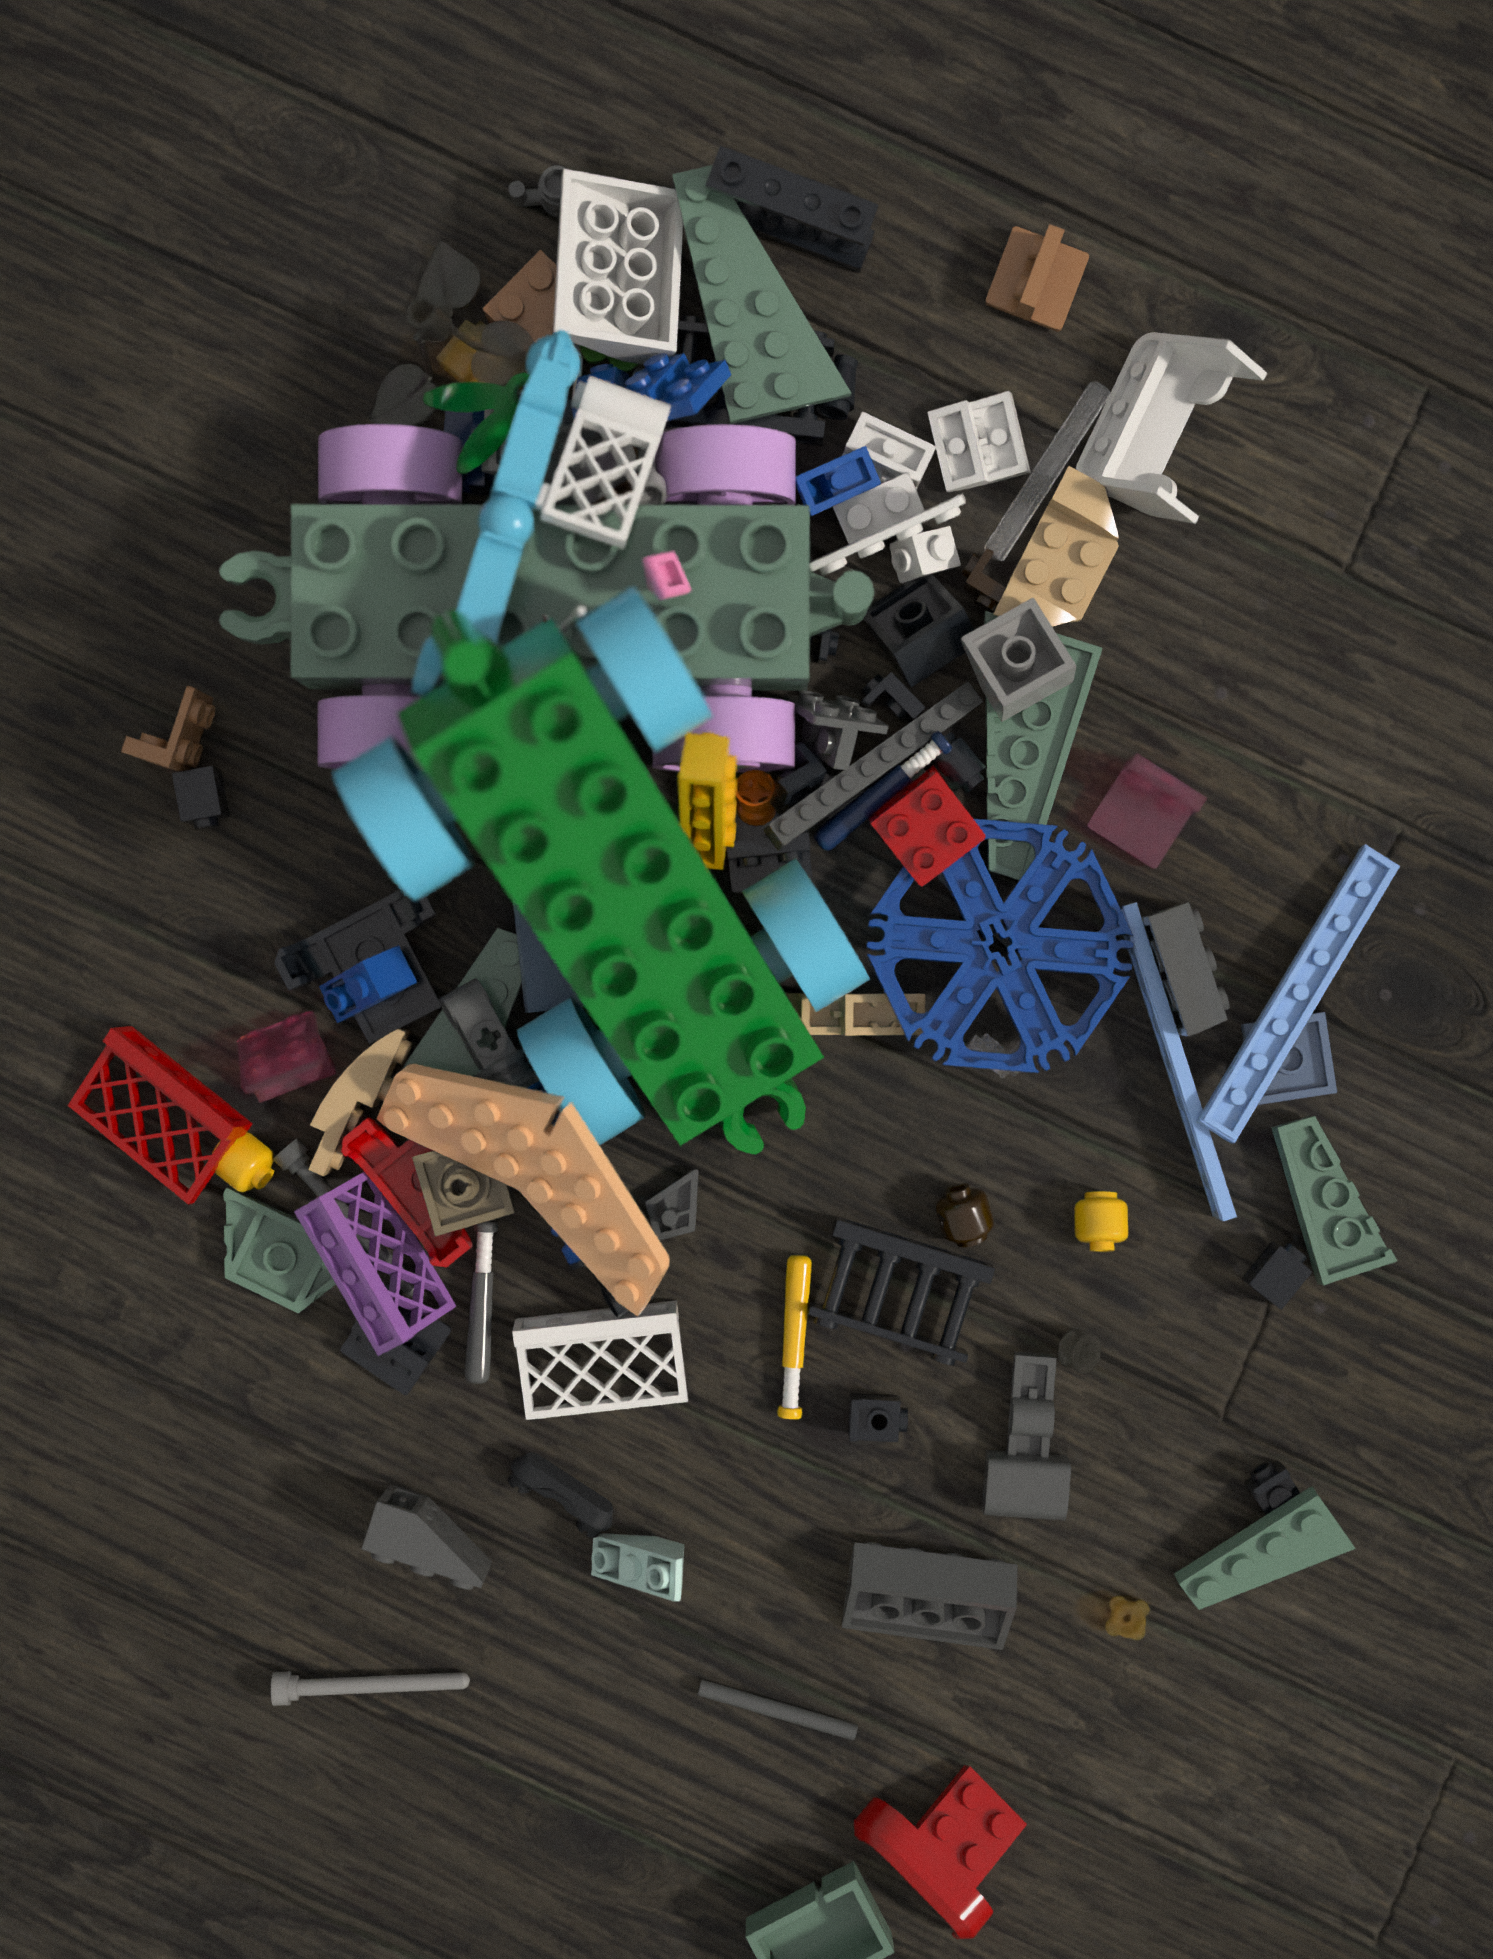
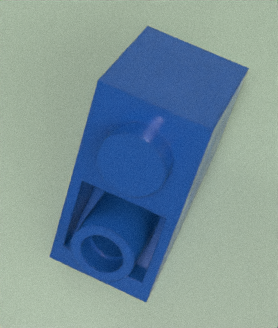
(367, 984)

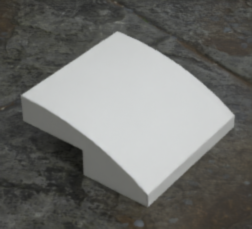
(978, 442)
(890, 449)

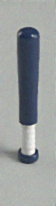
(871, 800)

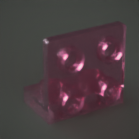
(1145, 811)

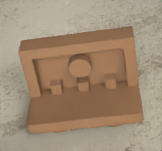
(1037, 277)

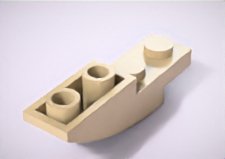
(362, 1082)

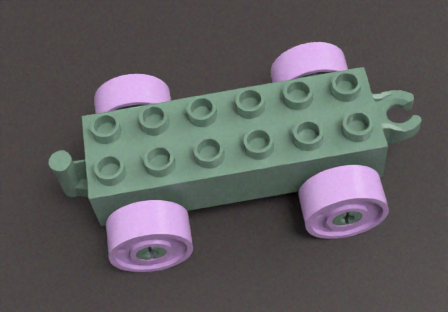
(399, 543)

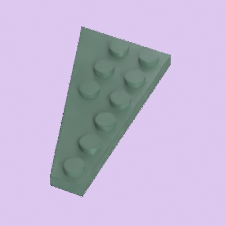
(750, 311)

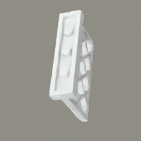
(599, 1326)

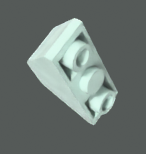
(640, 1563)

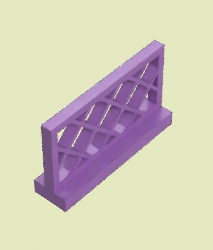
(357, 1271)

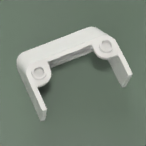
(1149, 411)

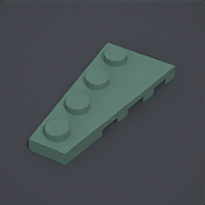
(500, 976)
(1332, 1219)
(1273, 1547)

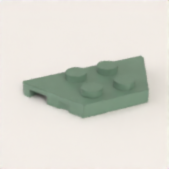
(271, 1253)

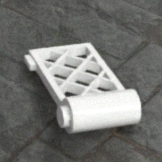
(621, 420)

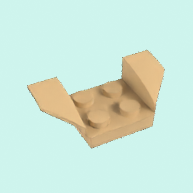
(1065, 552)

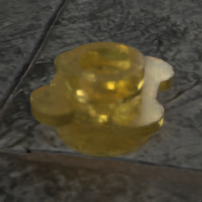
(1129, 1629)

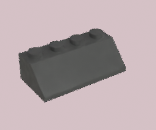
(930, 1595)

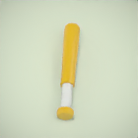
(795, 1321)

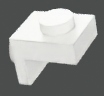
(924, 554)

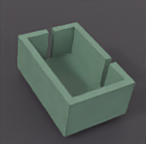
(822, 1922)

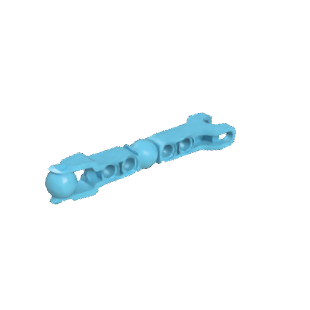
(507, 517)

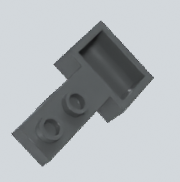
(1025, 1477)

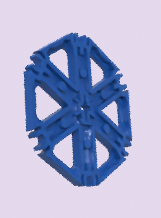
(1038, 948)

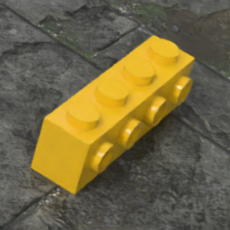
(708, 795)

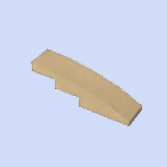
(855, 1014)

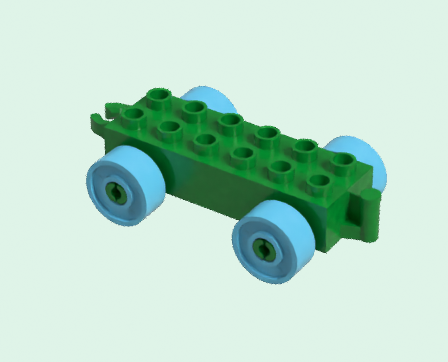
(605, 874)

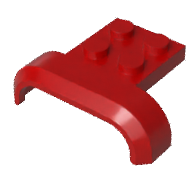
(396, 1177)
(947, 1848)

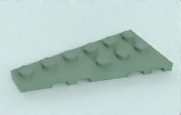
(1029, 758)

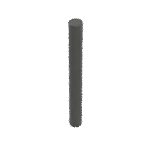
(777, 1710)

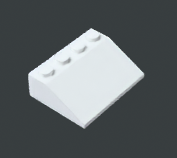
(618, 266)

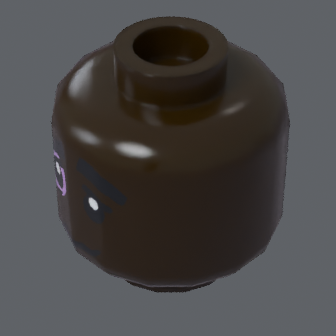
(964, 1215)

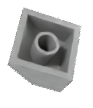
(1018, 659)

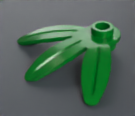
(478, 397)

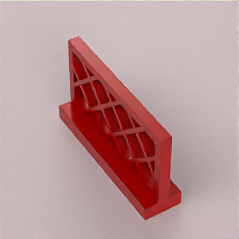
(179, 1086)

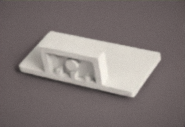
(879, 515)

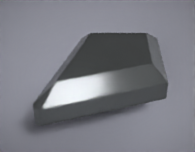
(675, 1207)

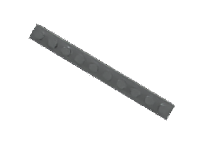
(872, 766)

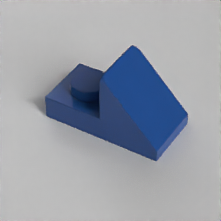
(837, 481)

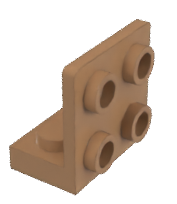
(183, 746)

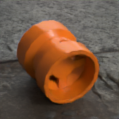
(751, 789)

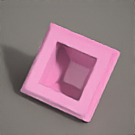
(665, 576)

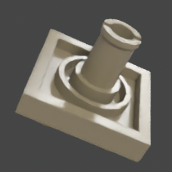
(458, 1194)

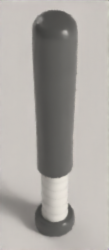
(480, 1316)

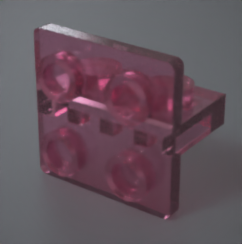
(283, 1057)

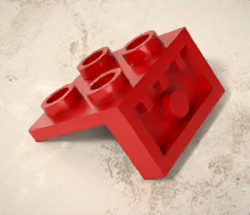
(927, 826)

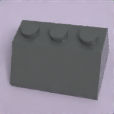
(1186, 968)

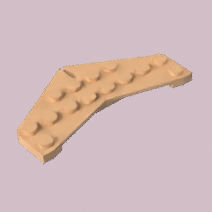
(556, 1168)

